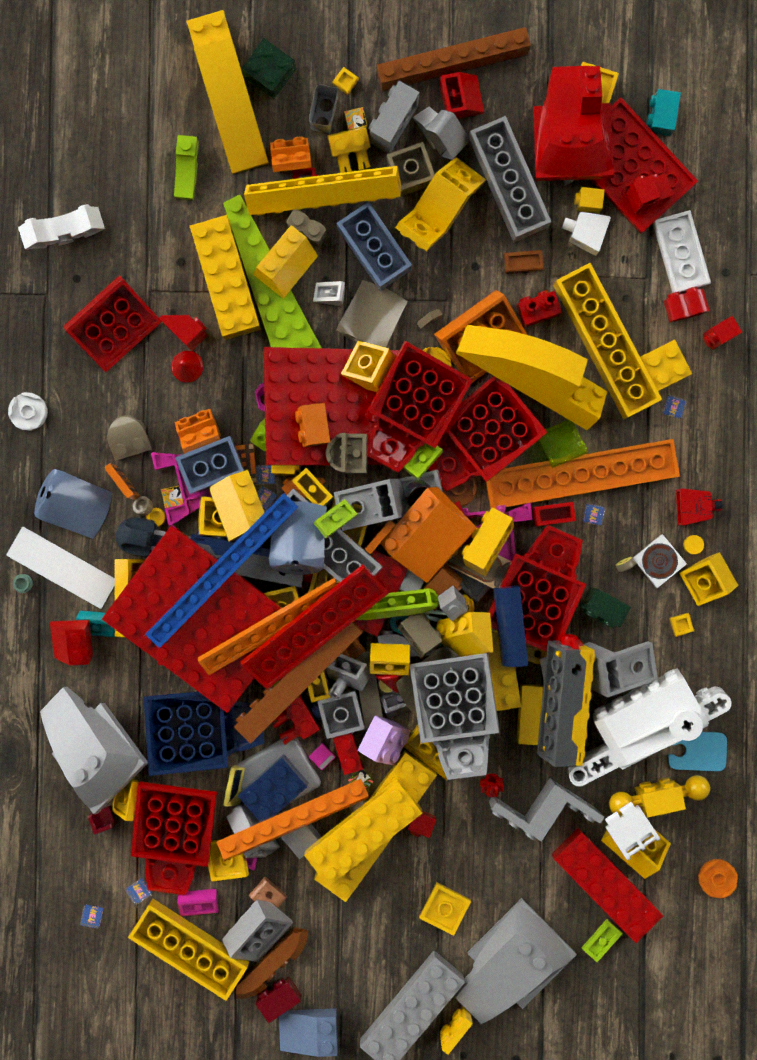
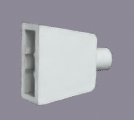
(587, 231)

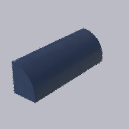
(510, 626)

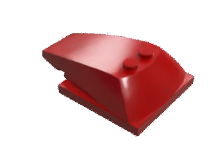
(570, 142)
(413, 406)
(486, 435)
(546, 586)
(172, 834)

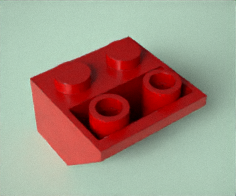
(461, 94)

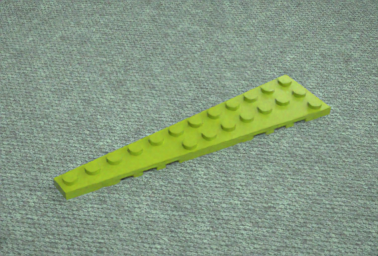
(281, 317)

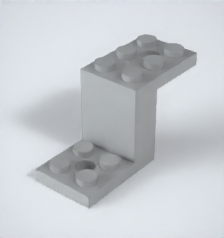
(382, 499)
(615, 672)
(545, 810)

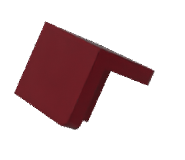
(103, 820)

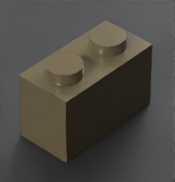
(420, 634)

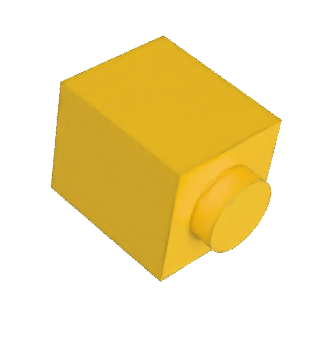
(589, 200)

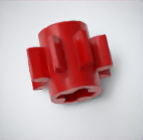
(492, 785)

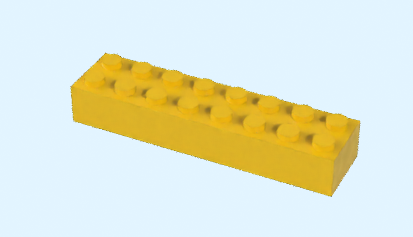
(607, 341)
(416, 778)

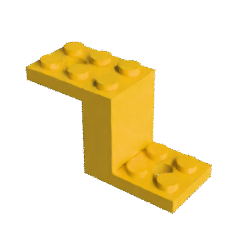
(440, 204)

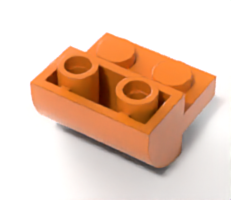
(290, 154)
(197, 430)

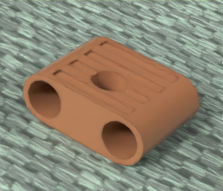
(268, 892)

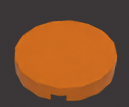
(718, 878)

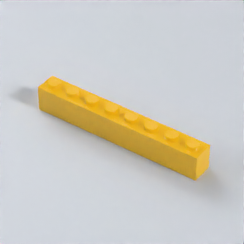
(323, 190)

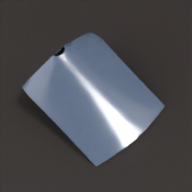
(72, 503)
(299, 541)

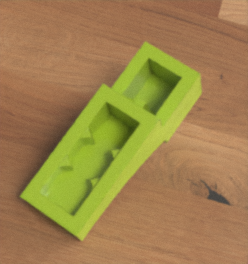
(186, 167)

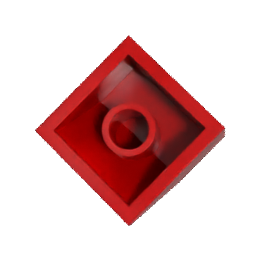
(186, 328)
(72, 641)

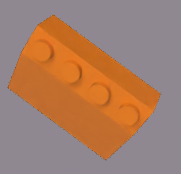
(490, 312)
(428, 534)

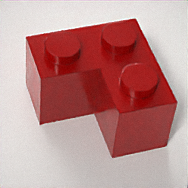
(648, 192)

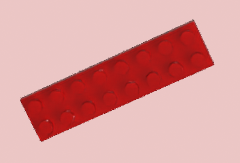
(314, 627)

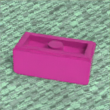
(198, 902)

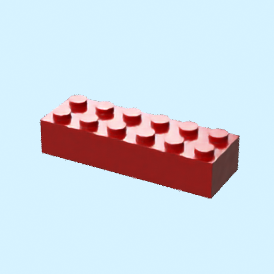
(607, 885)

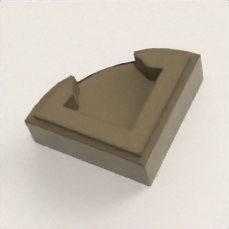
(429, 318)

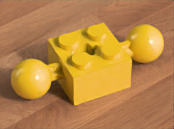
(662, 796)

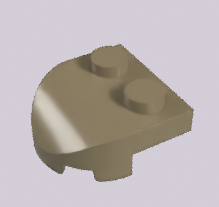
(127, 437)
(348, 453)

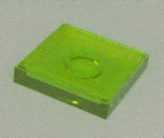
(562, 443)

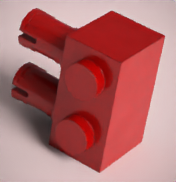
(539, 308)
(303, 720)

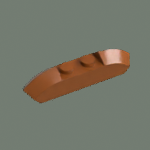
(288, 947)

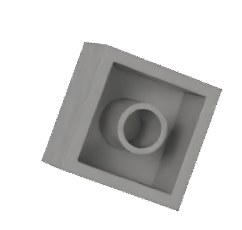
(341, 714)

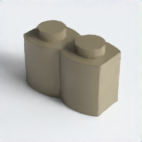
(311, 229)

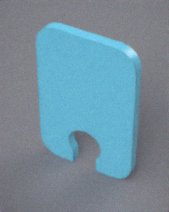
(704, 753)

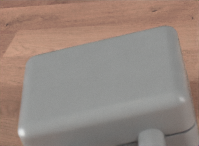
(293, 751)

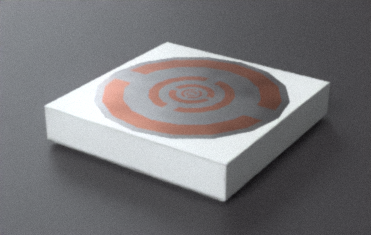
(659, 561)

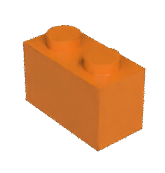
(313, 425)

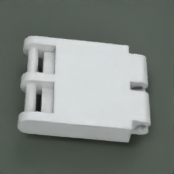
(630, 829)

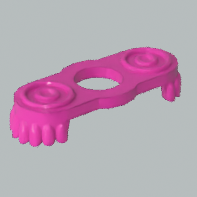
(501, 508)

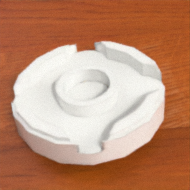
(27, 411)

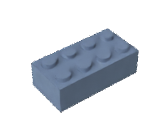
(374, 246)

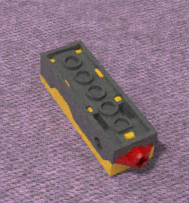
(565, 701)

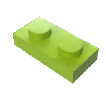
(422, 460)
(335, 518)
(602, 940)

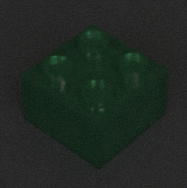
(268, 68)
(607, 608)

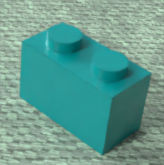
(664, 112)

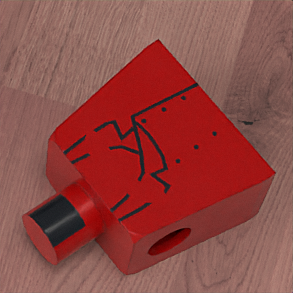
(695, 506)

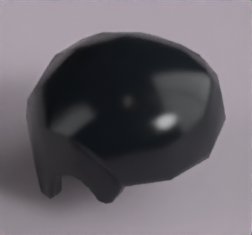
(414, 491)

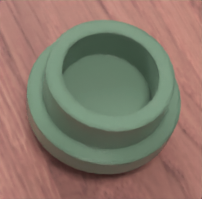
(22, 583)

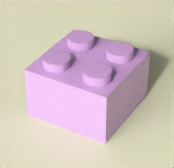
(384, 740)

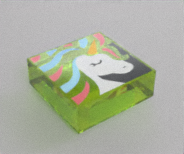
(364, 776)

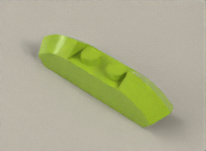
(403, 604)

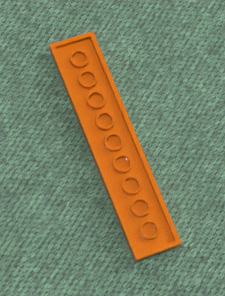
(584, 474)

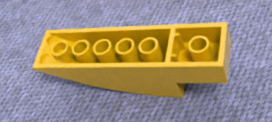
(227, 91)
(536, 369)

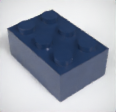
(273, 789)

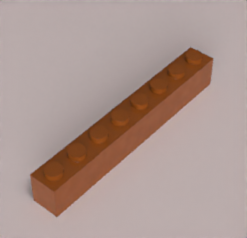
(454, 58)
(290, 686)

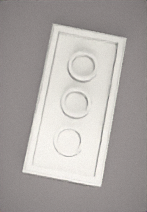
(681, 252)

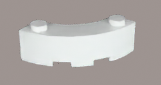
(61, 229)

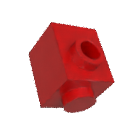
(422, 825)

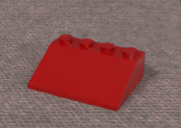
(112, 323)

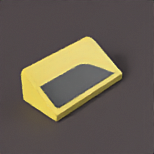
(234, 786)

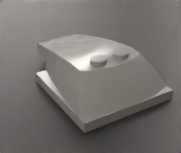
(456, 711)
(90, 748)
(512, 963)

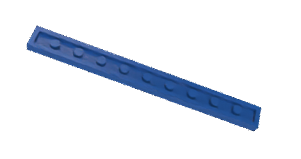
(222, 570)

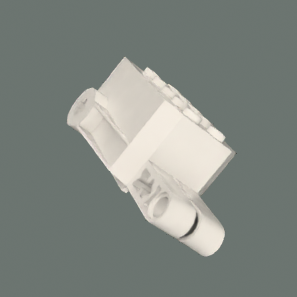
(648, 722)

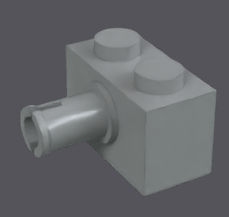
(347, 672)

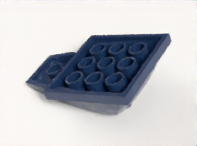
(191, 733)

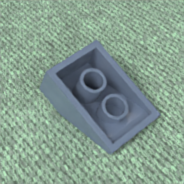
(309, 1032)

